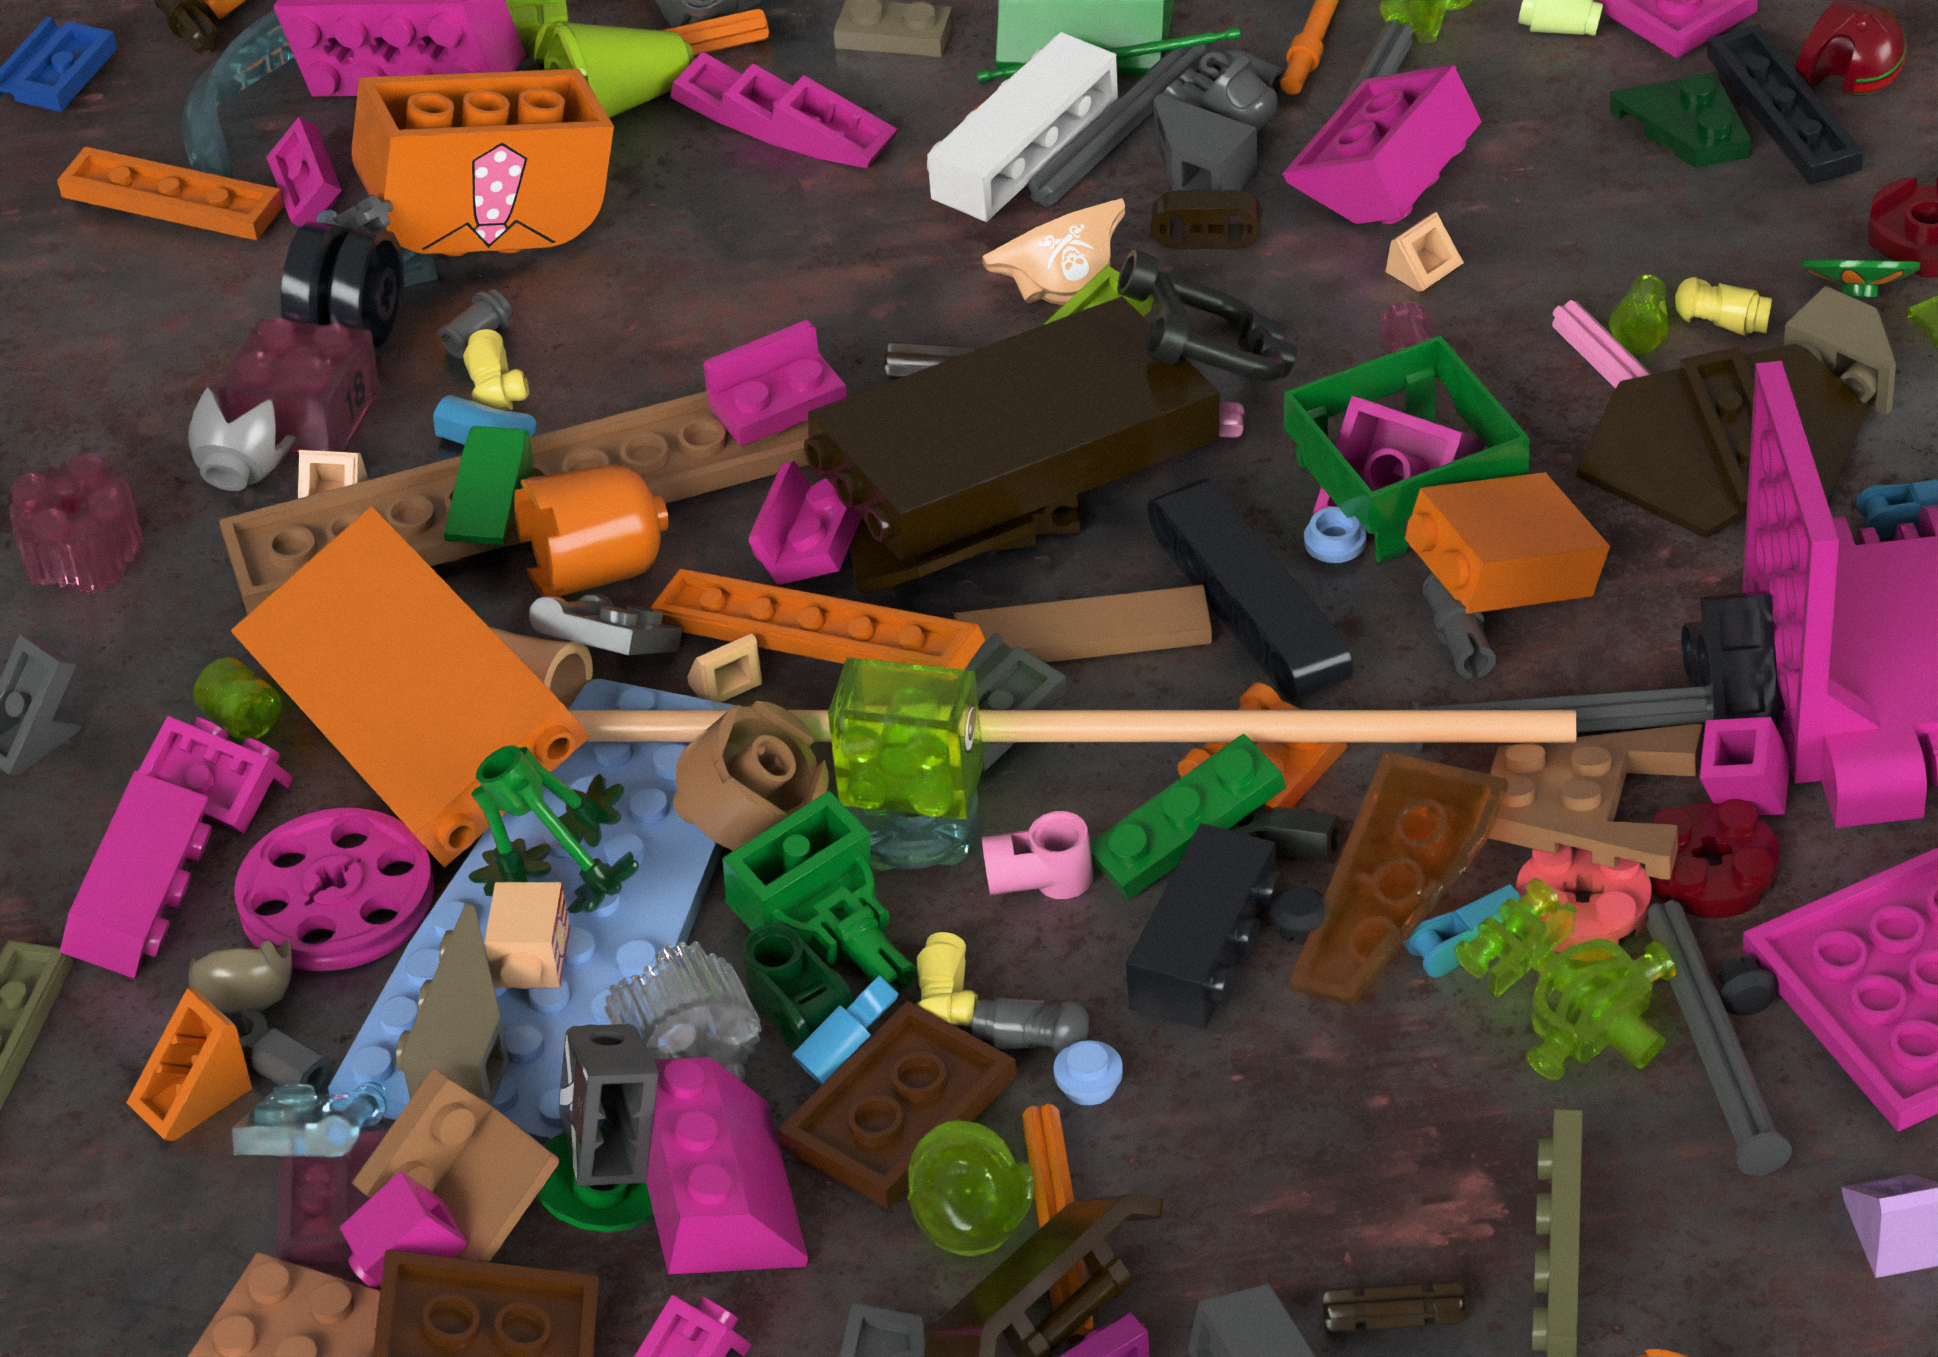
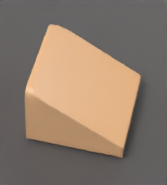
(726, 670)

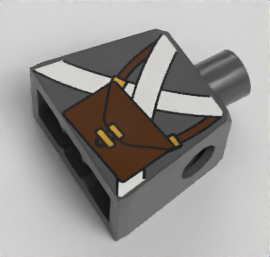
(611, 1077)

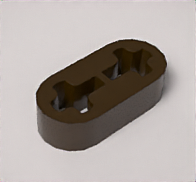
(1206, 219)

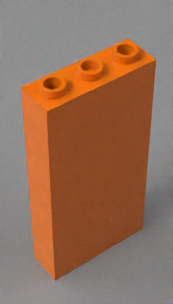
(404, 680)

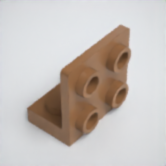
(467, 1157)

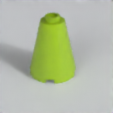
(617, 62)

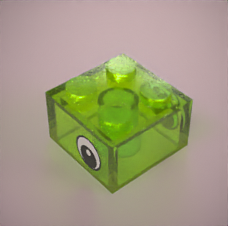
(906, 738)

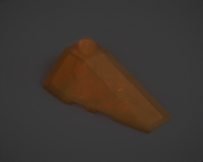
(1401, 857)

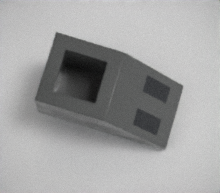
(1203, 147)

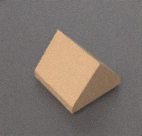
(1423, 254)
(328, 471)

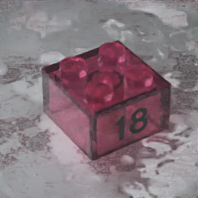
(311, 373)

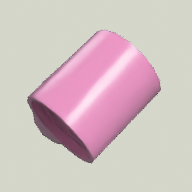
(1046, 857)

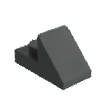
(29, 704)

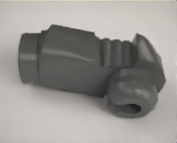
(1029, 1023)

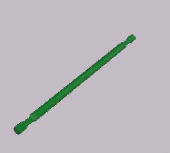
(1134, 50)

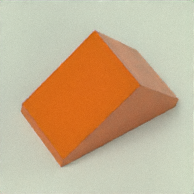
(192, 1069)

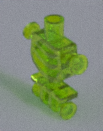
(1609, 991)

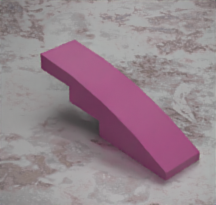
(793, 117)

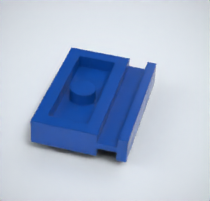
(55, 63)

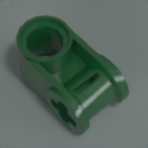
(791, 982)

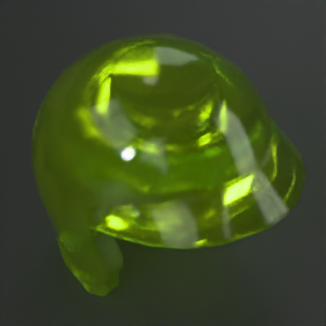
(967, 1188)

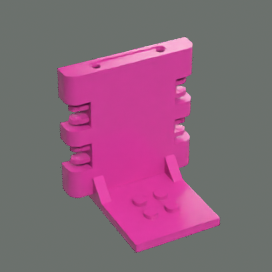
(1847, 626)

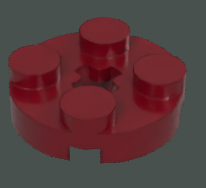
(1906, 224)
(1747, 862)

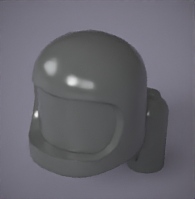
(1234, 94)

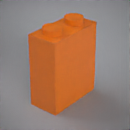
(1506, 542)

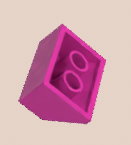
(1386, 144)
(718, 1174)

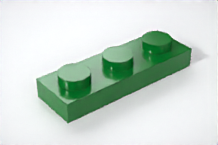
(1159, 832)

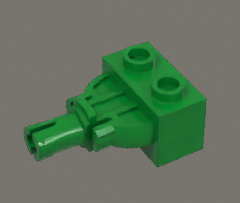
(820, 882)

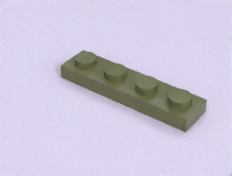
(1560, 1219)

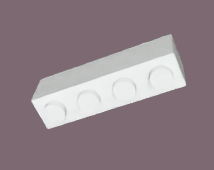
(1022, 126)

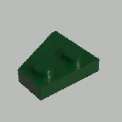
(1688, 117)

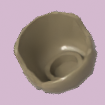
(243, 977)

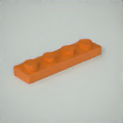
(170, 193)

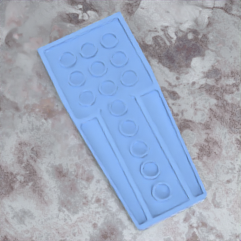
(602, 946)

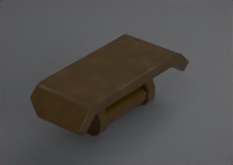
(1031, 1270)

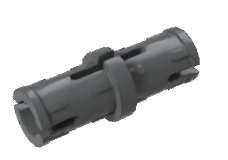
(1459, 630)

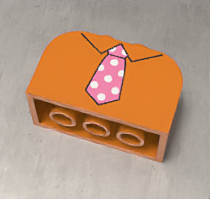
(483, 157)

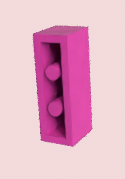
(137, 876)

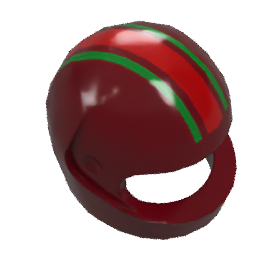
(1855, 43)

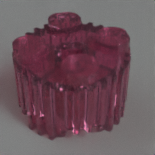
(75, 524)

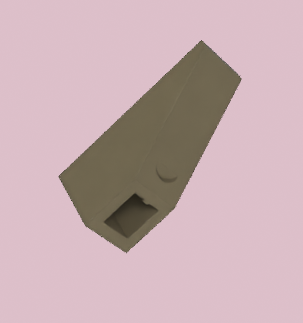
(457, 1018)

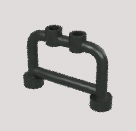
(1176, 336)

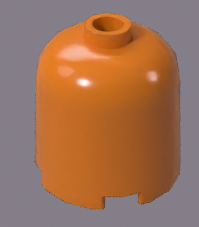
(588, 527)

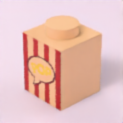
(527, 935)

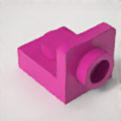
(693, 1331)

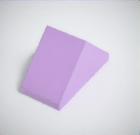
(1896, 1222)

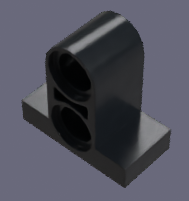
(1733, 655)

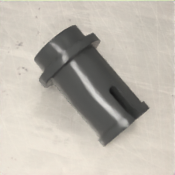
(487, 311)

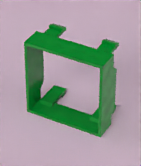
(1414, 370)

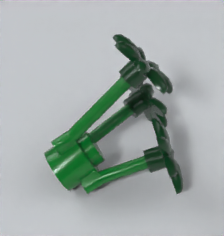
(513, 783)

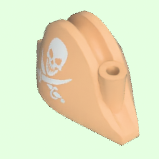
(1059, 255)

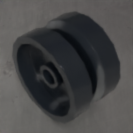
(344, 280)

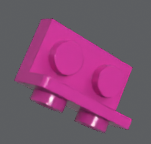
(770, 383)
(802, 528)
(209, 764)

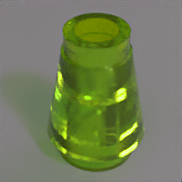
(1641, 316)

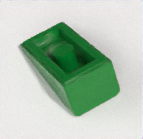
(485, 485)

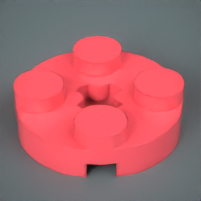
(1618, 896)

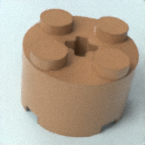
(748, 773)

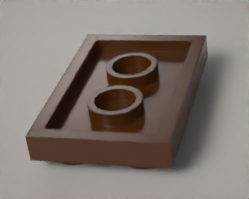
(891, 1096)
(482, 1309)

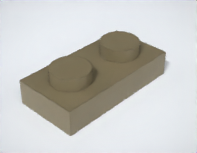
(894, 27)

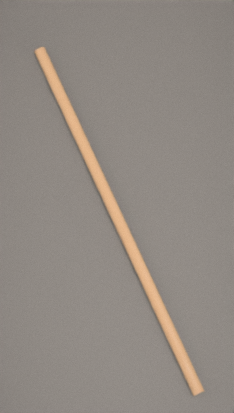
(1156, 725)

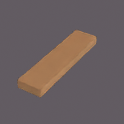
(1101, 624)

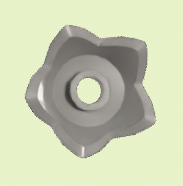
(236, 451)

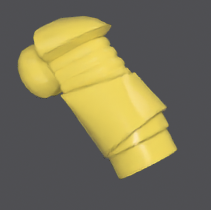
(1726, 305)
(489, 370)
(942, 980)

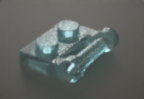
(307, 1123)

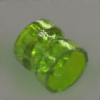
(237, 699)

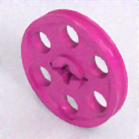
(335, 887)

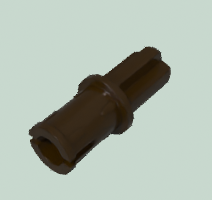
(190, 21)

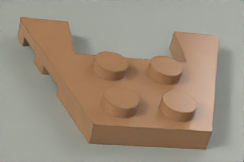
(1574, 790)

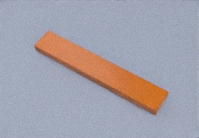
(814, 623)

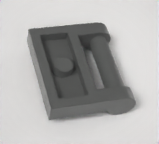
(601, 625)

